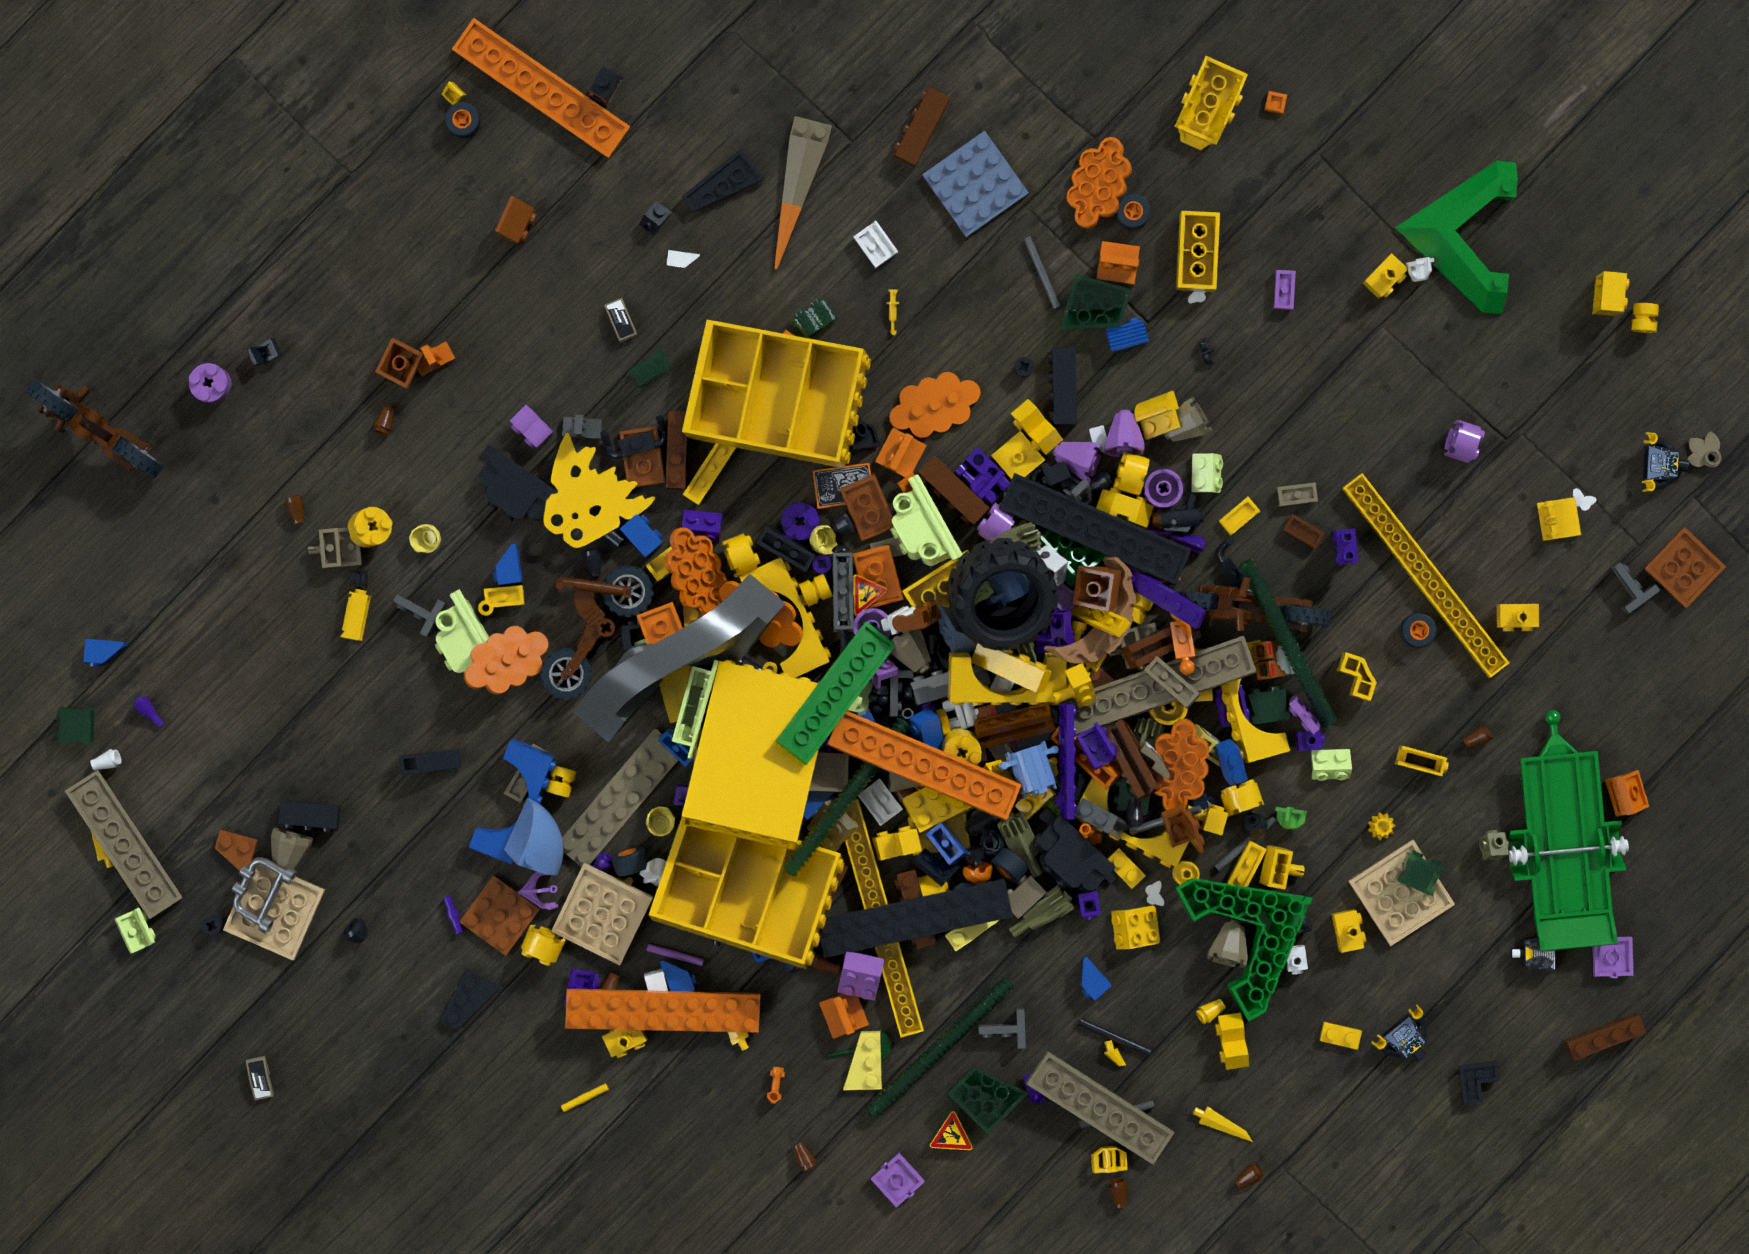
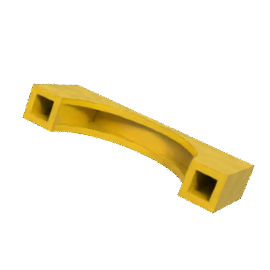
(810, 651)
(965, 687)
(1252, 742)
(1153, 846)

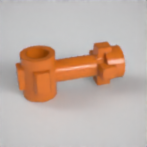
(1090, 834)
(774, 1095)

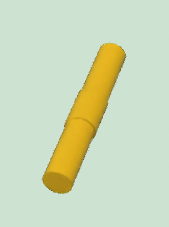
(584, 1097)

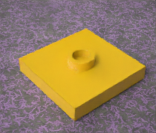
(1018, 456)

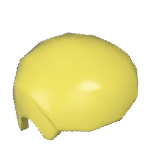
(425, 538)
(823, 539)
(660, 821)

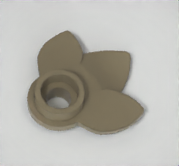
(1702, 449)

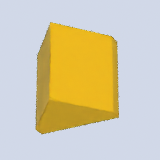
(453, 93)

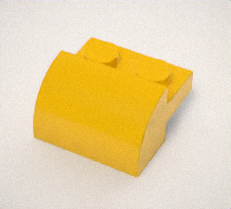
(1158, 415)

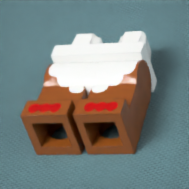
(912, 618)
(1278, 666)
(967, 713)

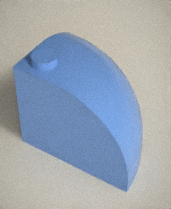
(536, 840)

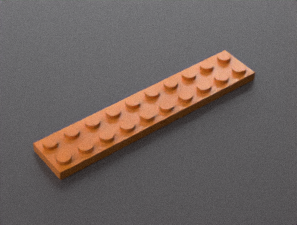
(541, 88)
(924, 765)
(662, 1010)

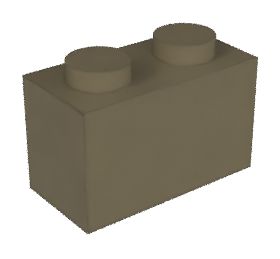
(1025, 895)

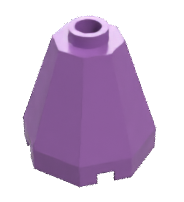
(1124, 435)
(1079, 457)

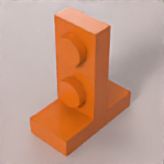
(435, 358)

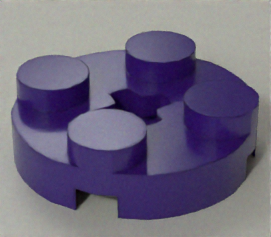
(799, 510)

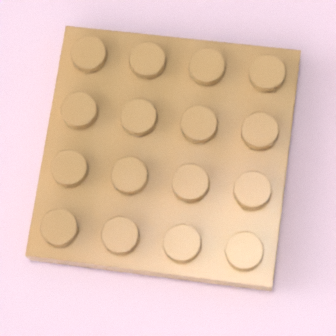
(1394, 905)
(290, 911)
(602, 914)

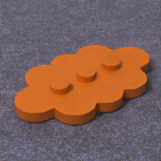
(1099, 182)
(934, 405)
(695, 570)
(782, 627)
(506, 660)
(1186, 763)

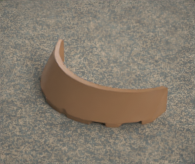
(1097, 642)

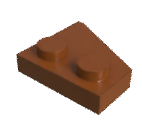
(236, 848)

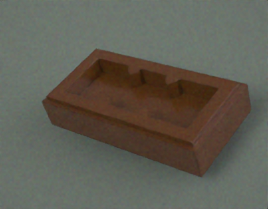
(1303, 531)

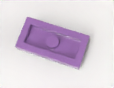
(1284, 289)

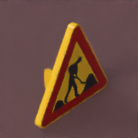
(865, 593)
(951, 1135)

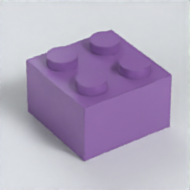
(860, 975)

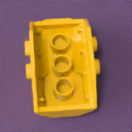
(1209, 103)

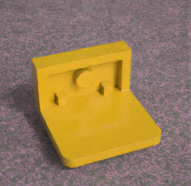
(1135, 927)

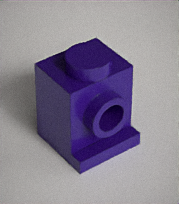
(1302, 740)
(1083, 898)

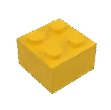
(1610, 293)

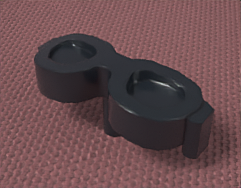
(1204, 351)

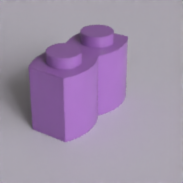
(531, 426)

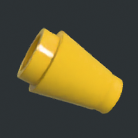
(1210, 1011)

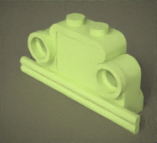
(922, 527)
(459, 633)
(693, 707)

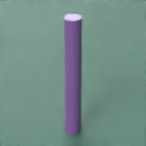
(675, 954)

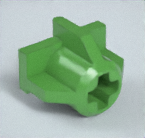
(1290, 818)

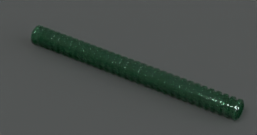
(1288, 643)
(836, 810)
(940, 1047)

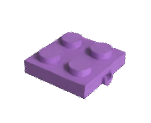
(1299, 708)
(1614, 959)
(897, 1179)

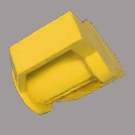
(1108, 1160)

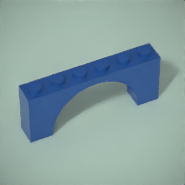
(534, 767)

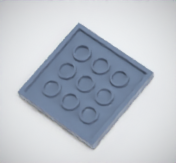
(975, 184)

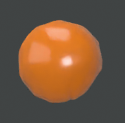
(978, 874)

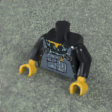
(1660, 463)
(1405, 1037)

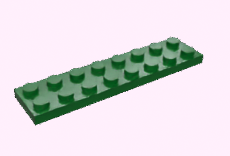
(835, 693)

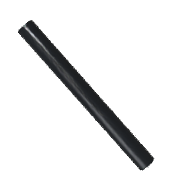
(1115, 1037)

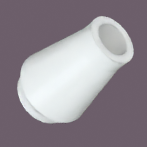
(109, 759)

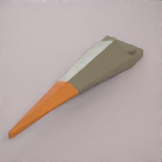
(805, 151)

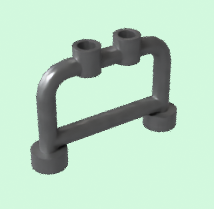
(240, 889)

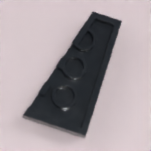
(727, 179)

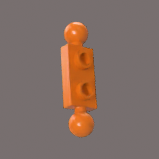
(1183, 645)

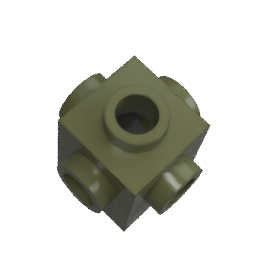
(1494, 845)

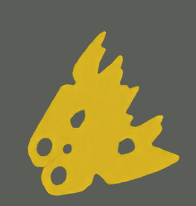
(586, 491)

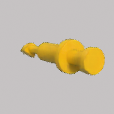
(892, 309)

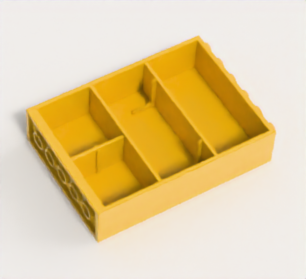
(776, 393)
(740, 775)
(743, 896)

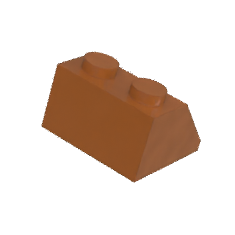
(515, 221)
(399, 363)
(1097, 587)

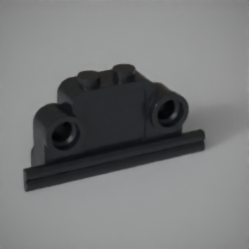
(513, 487)
(1070, 855)

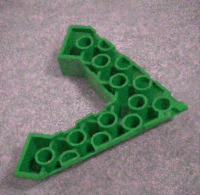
(1435, 236)
(1277, 922)

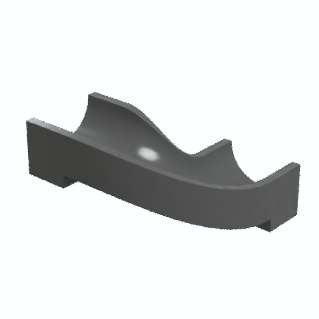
(718, 635)

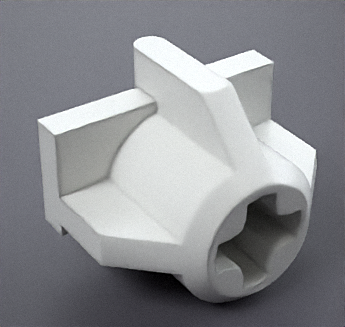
(1420, 269)
(653, 871)

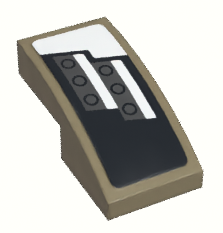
(620, 320)
(1158, 764)
(259, 1078)

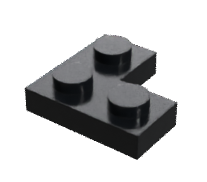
(936, 869)
(1471, 1078)

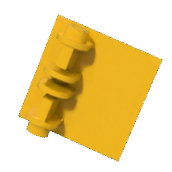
(1558, 519)

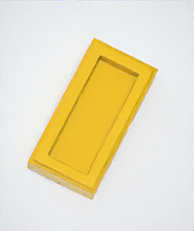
(1239, 516)

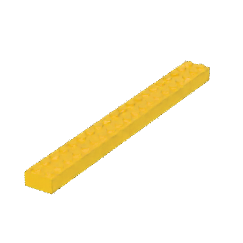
(1425, 575)
(873, 895)

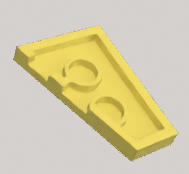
(866, 1063)

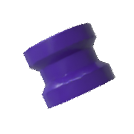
(822, 566)

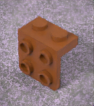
(1182, 828)

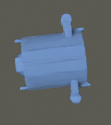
(1007, 588)
(1031, 768)

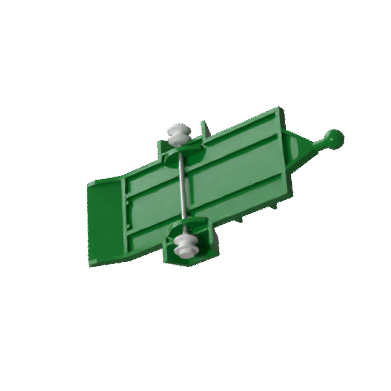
(1566, 846)

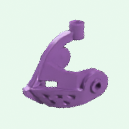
(529, 892)

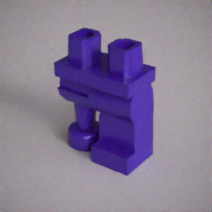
(987, 476)
(1346, 546)
(1059, 633)

